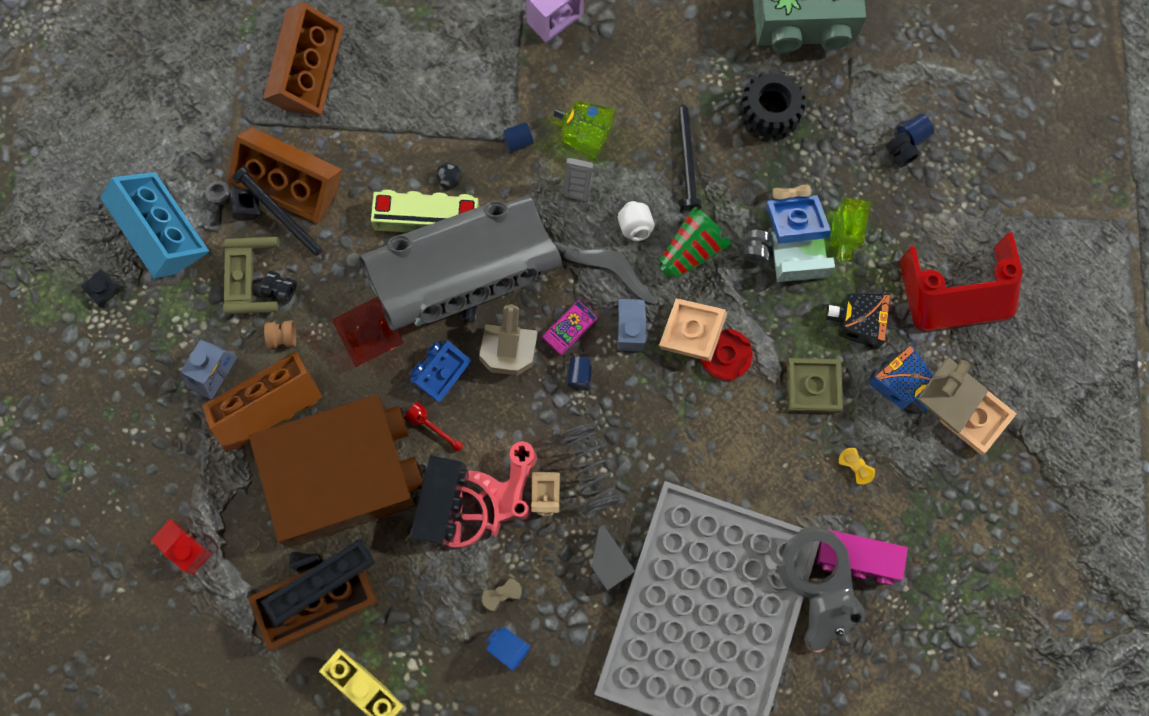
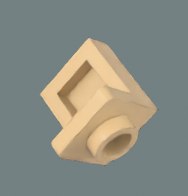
(545, 493)

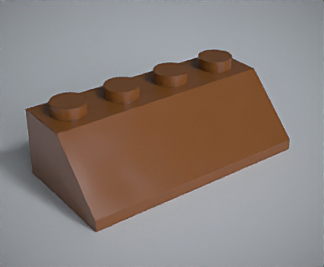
(303, 60)
(286, 173)
(261, 402)

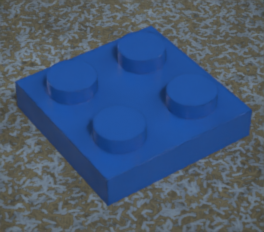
(798, 219)

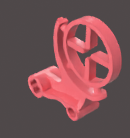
(505, 496)

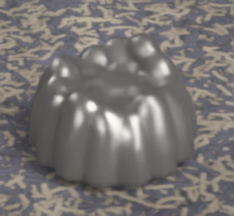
(218, 193)

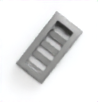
(578, 179)

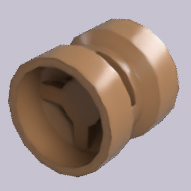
(280, 334)

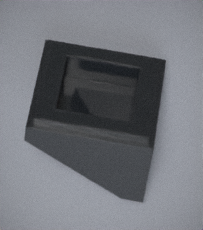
(301, 561)

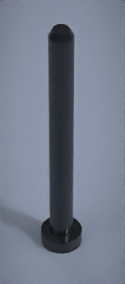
(242, 176)
(692, 200)

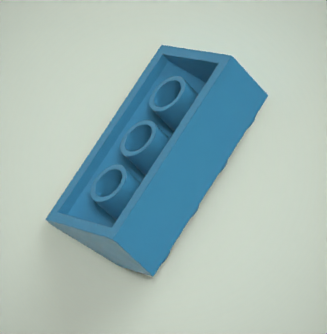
(153, 223)

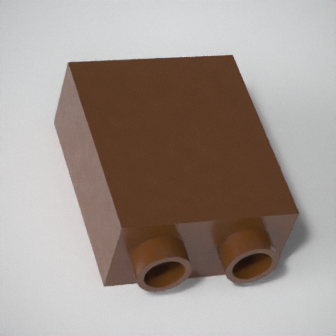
(335, 470)

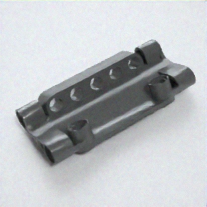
(460, 262)

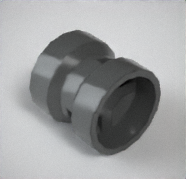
(757, 246)

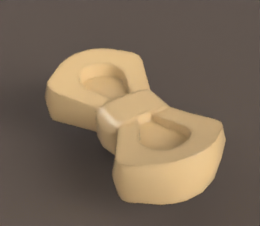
(800, 191)

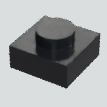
(100, 288)

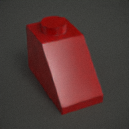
(181, 547)

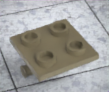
(953, 394)

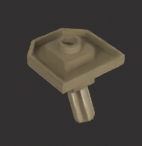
(507, 347)

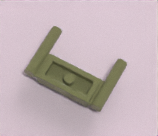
(239, 276)

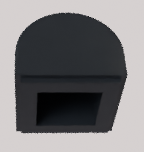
(244, 205)

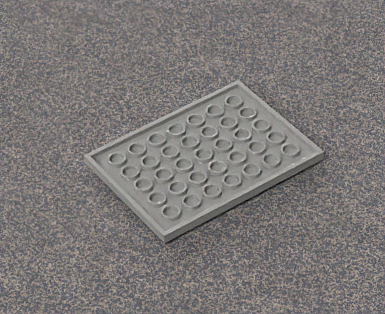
(705, 611)

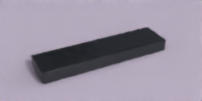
(318, 582)

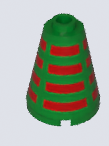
(692, 245)

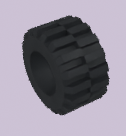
(773, 87)

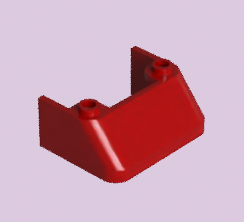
(943, 308)

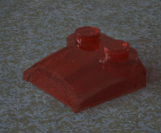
(366, 332)

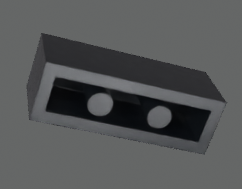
(440, 501)

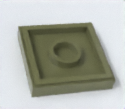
(814, 385)

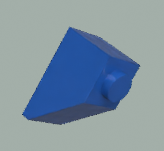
(507, 647)

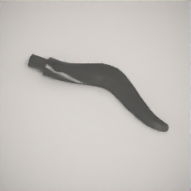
(610, 260)

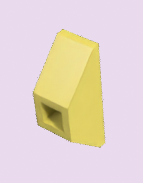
(360, 686)

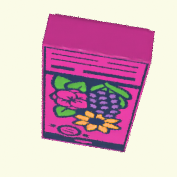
(569, 328)

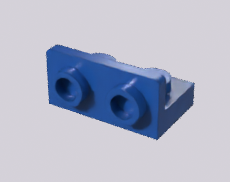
(439, 369)

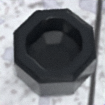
(448, 175)

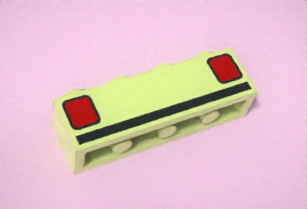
(413, 210)

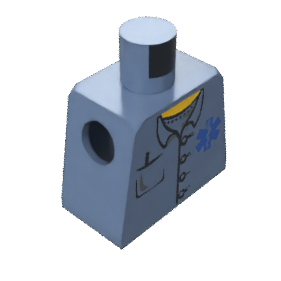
(207, 368)

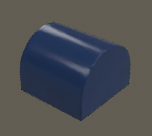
(918, 128)
(517, 137)
(580, 373)

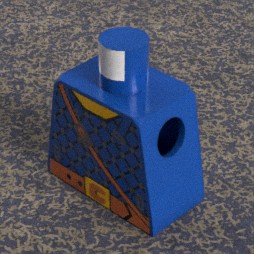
(903, 379)

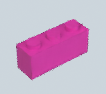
(866, 558)

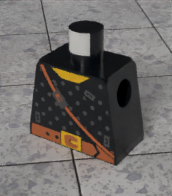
(862, 318)

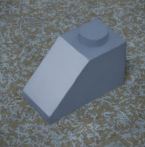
(631, 325)

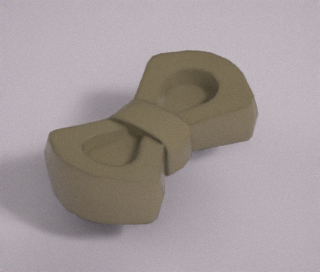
(510, 590)

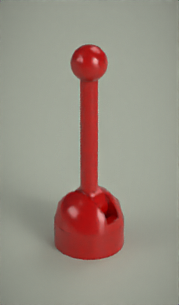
(418, 415)

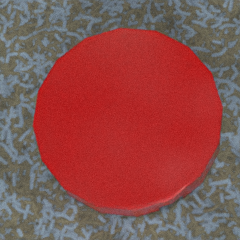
(731, 356)

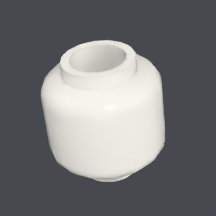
(636, 221)

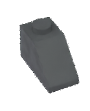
(609, 563)

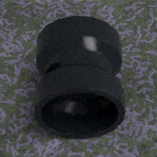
(903, 150)
(278, 287)

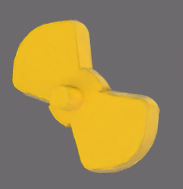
(863, 472)

